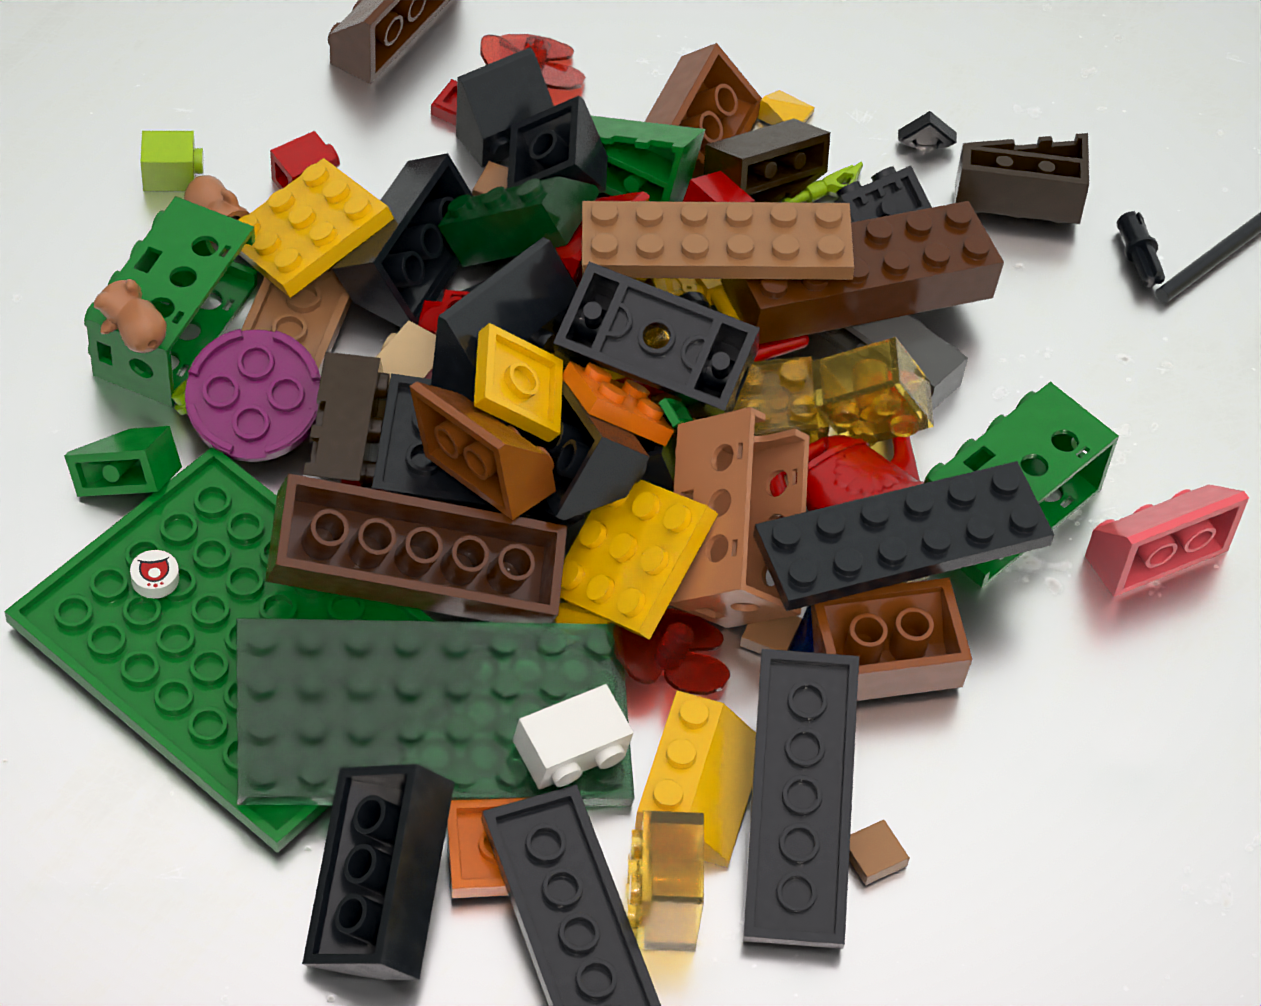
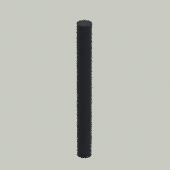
(1209, 260)

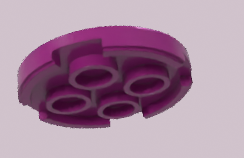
(253, 394)

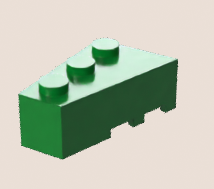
(649, 157)

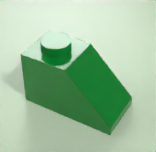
(125, 463)

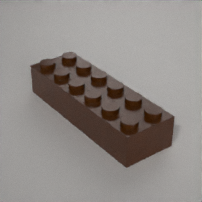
(900, 269)
(415, 552)

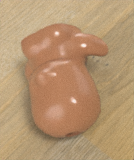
(212, 194)
(137, 319)

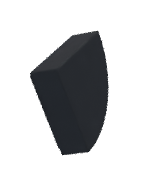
(927, 131)

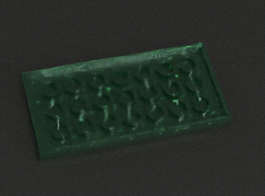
(411, 694)

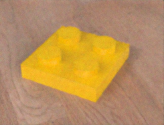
(518, 382)

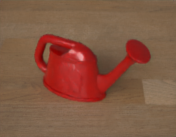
(850, 470)

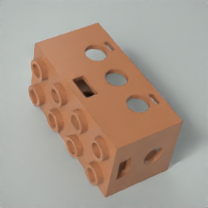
(732, 474)

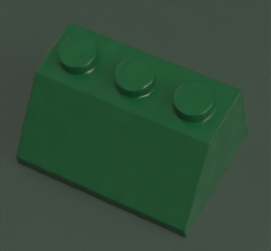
(514, 218)

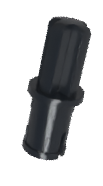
(1141, 248)

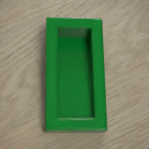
(675, 411)

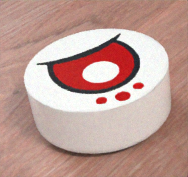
(154, 574)

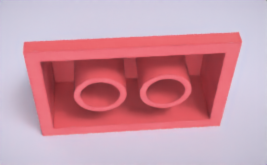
(1165, 537)

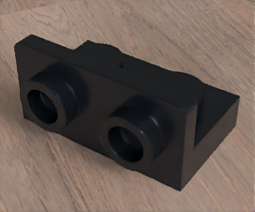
(885, 196)

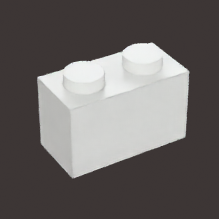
(573, 737)

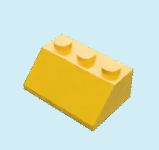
(705, 769)

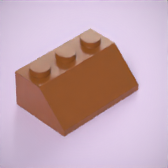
(707, 95)
(482, 451)
(903, 634)

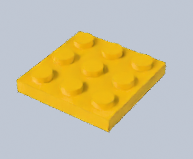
(311, 226)
(634, 556)

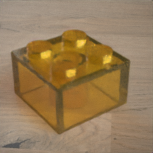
(873, 392)
(785, 395)
(666, 880)

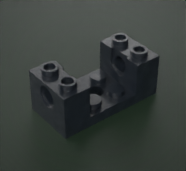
(701, 362)

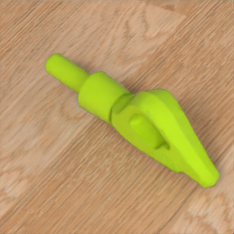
(828, 185)

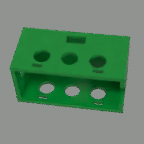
(180, 255)
(1043, 442)

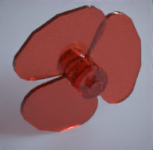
(546, 50)
(669, 651)

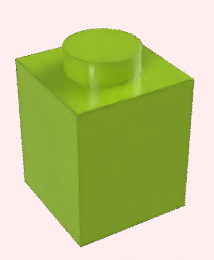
(169, 160)

